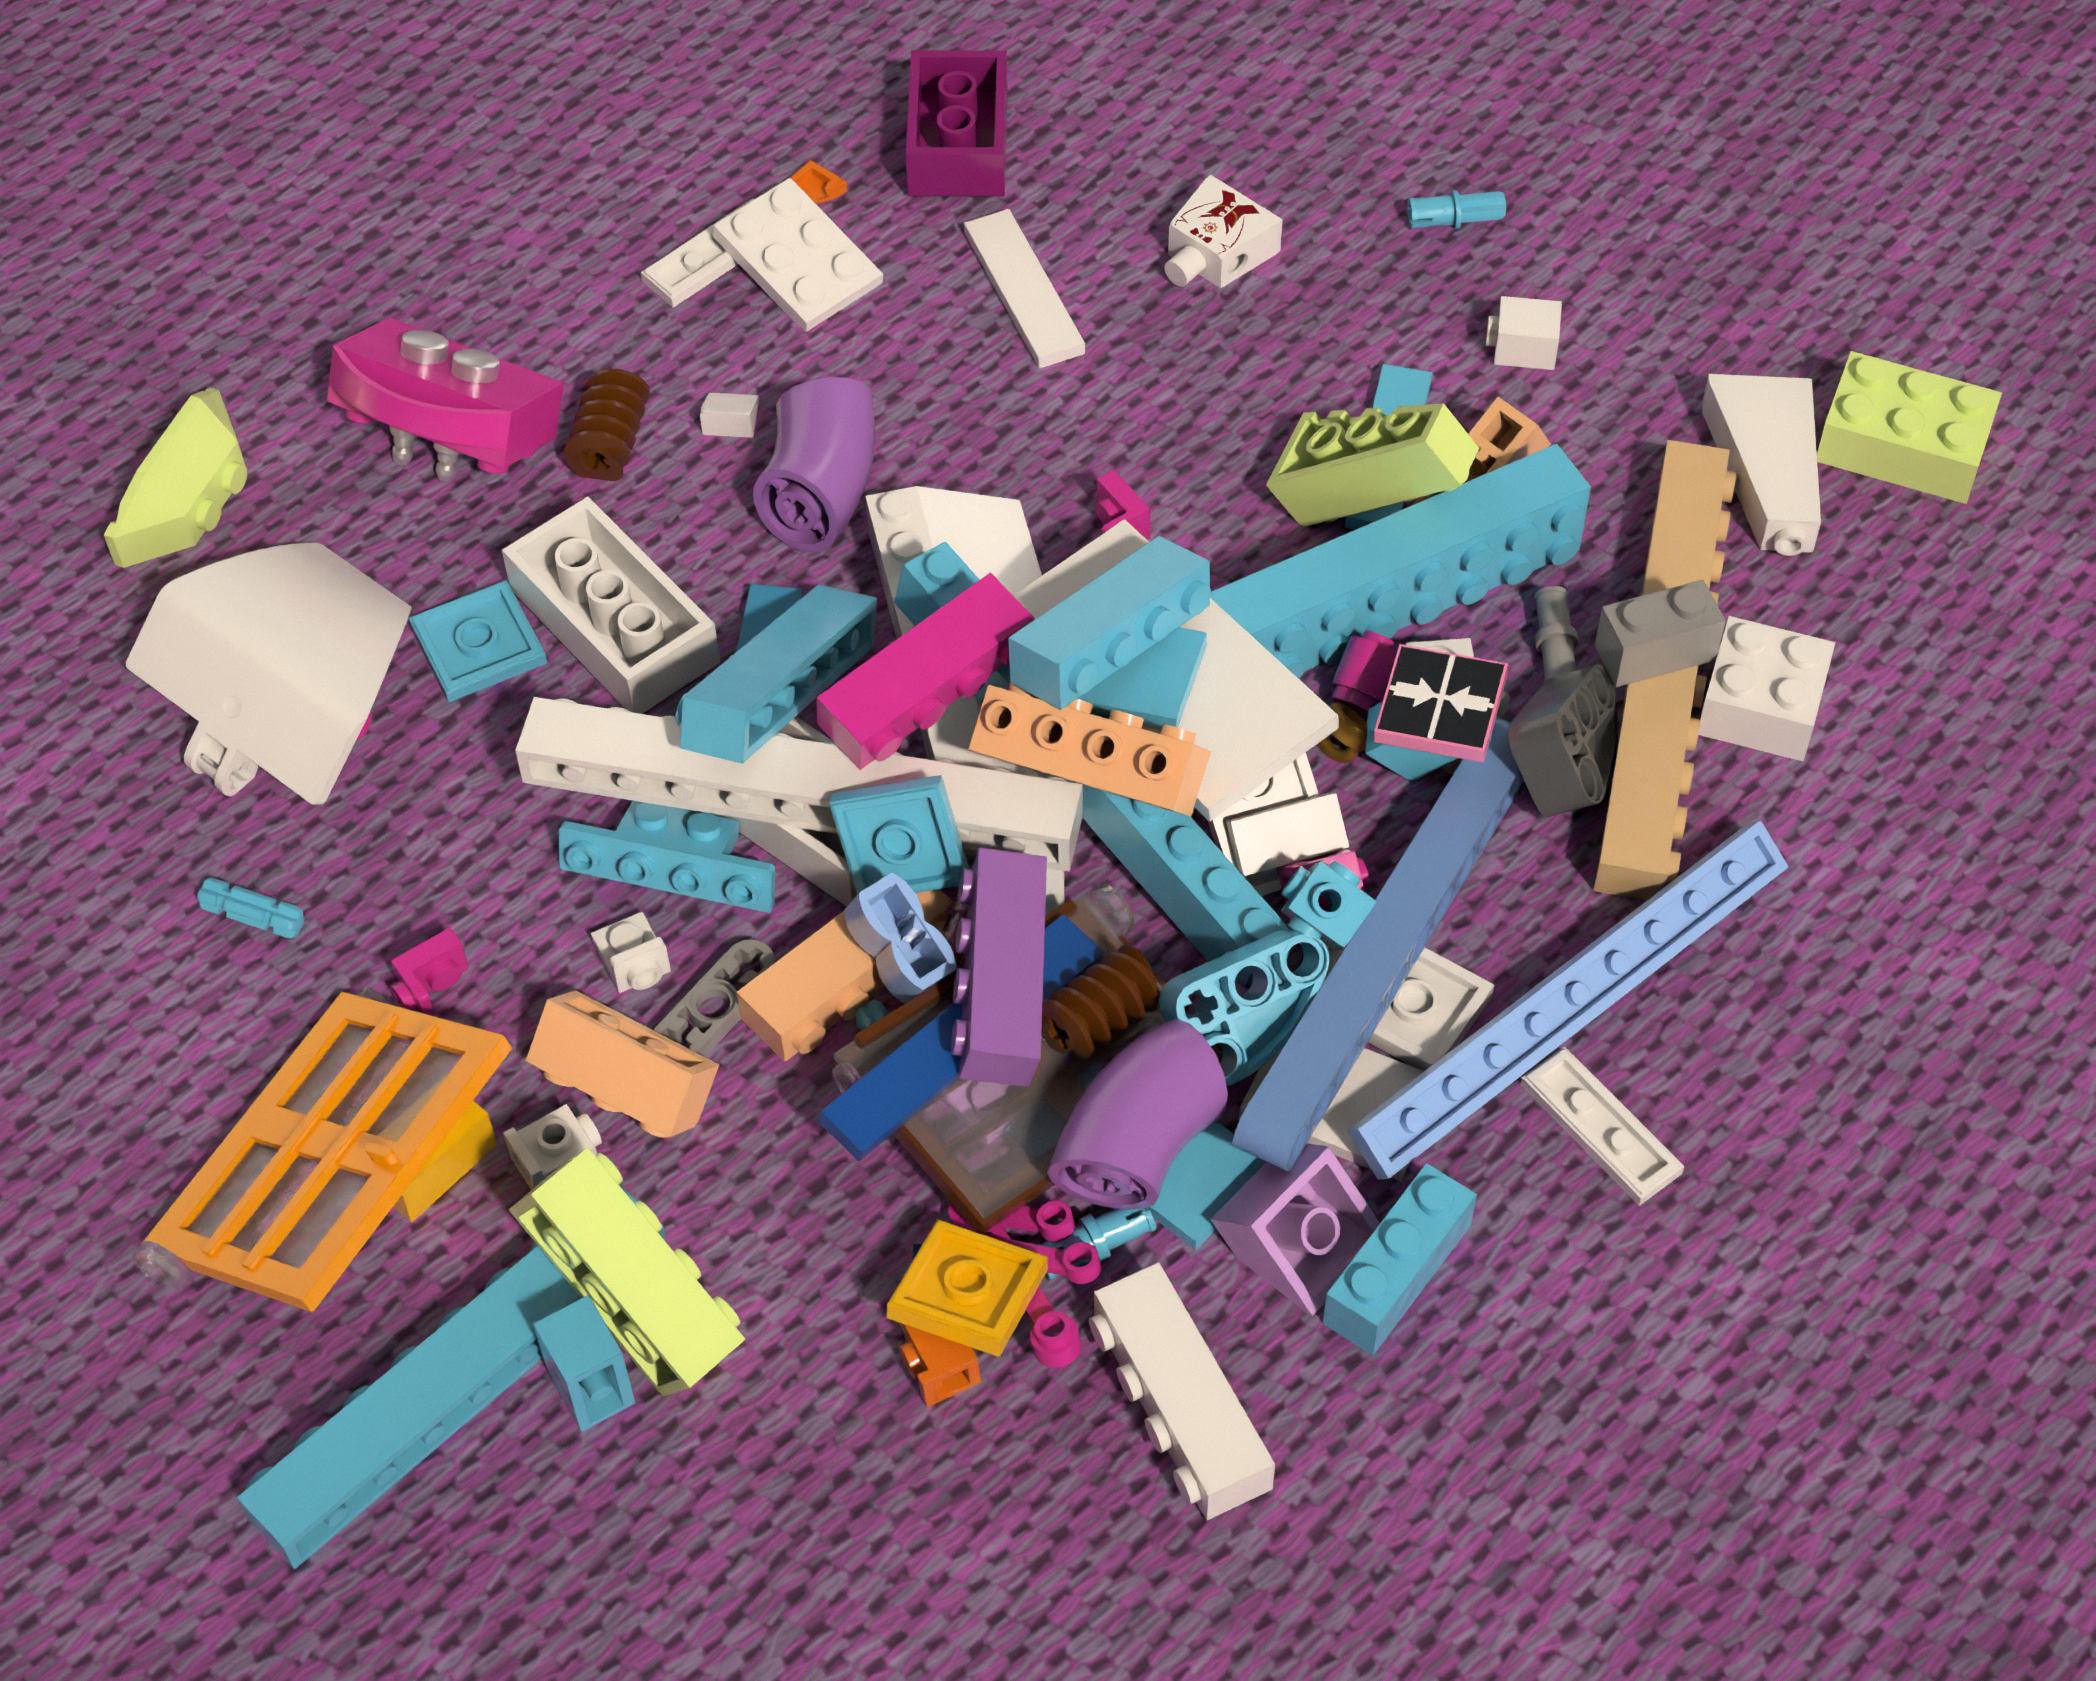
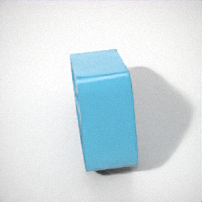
(1260, 1021)

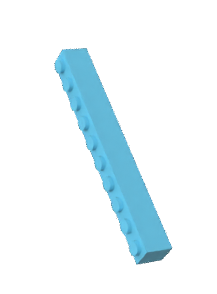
(1156, 845)

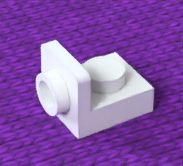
(632, 953)

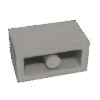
(1659, 633)

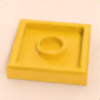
(967, 1287)

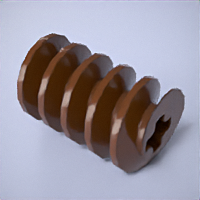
(606, 424)
(1100, 1003)

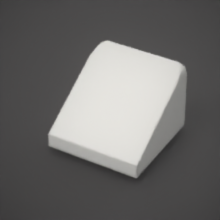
(729, 414)

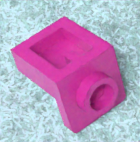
(1119, 502)
(428, 967)

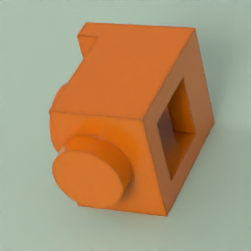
(939, 1364)

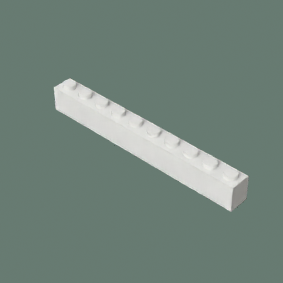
(783, 781)

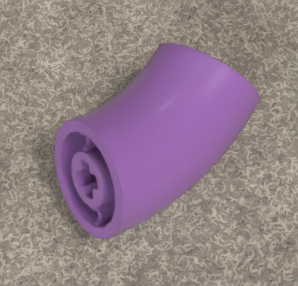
(817, 462)
(1139, 1118)

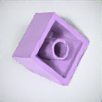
(1298, 1225)

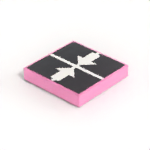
(1441, 703)

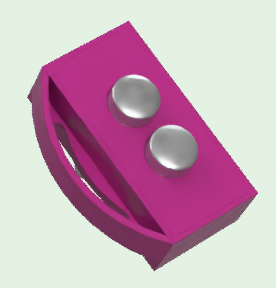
(445, 395)

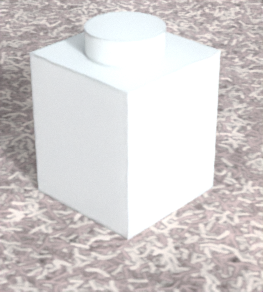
(1525, 332)

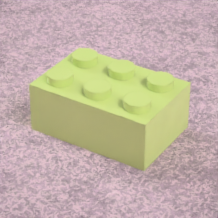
(1908, 427)

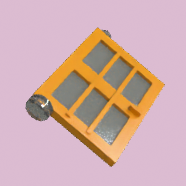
(323, 1151)

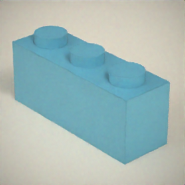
(1399, 1259)

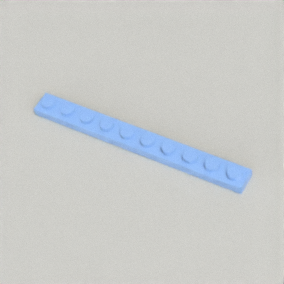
(1566, 1001)

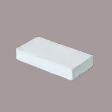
(1287, 834)

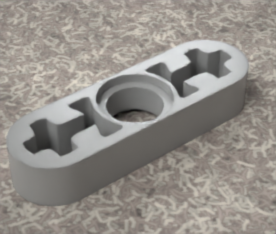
(714, 985)

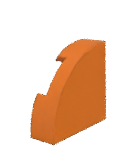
(819, 182)

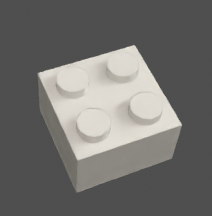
(1766, 688)

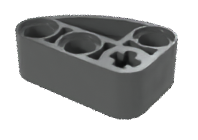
(1567, 740)

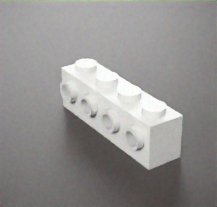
(1182, 1392)

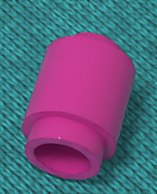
(1364, 671)

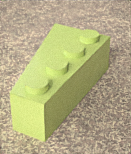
(1370, 461)

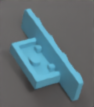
(670, 853)

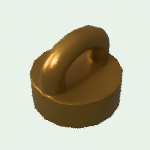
(1351, 732)

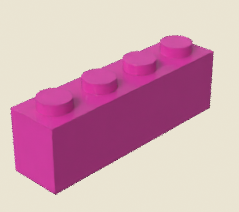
(922, 673)

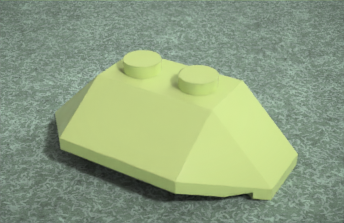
(179, 484)

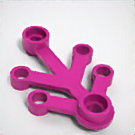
(1065, 1347)

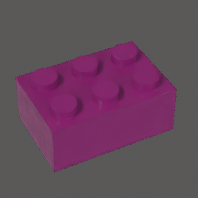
(957, 123)

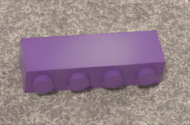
(1001, 967)

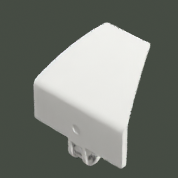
(272, 662)

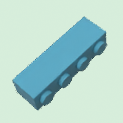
(1109, 622)

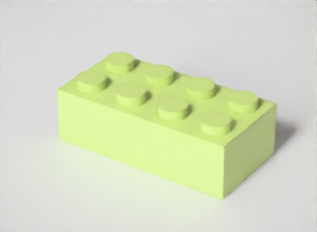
(629, 1271)

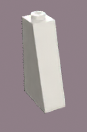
(1772, 451)

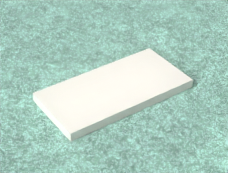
(1242, 698)

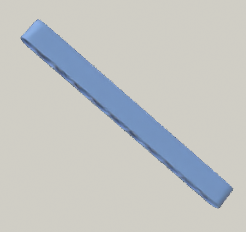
(1379, 957)

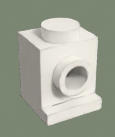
(550, 1143)

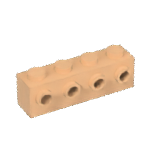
(1092, 749)

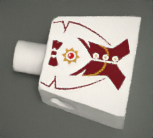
(1220, 236)

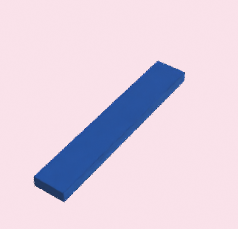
(924, 1063)

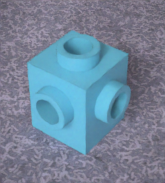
(1346, 903)

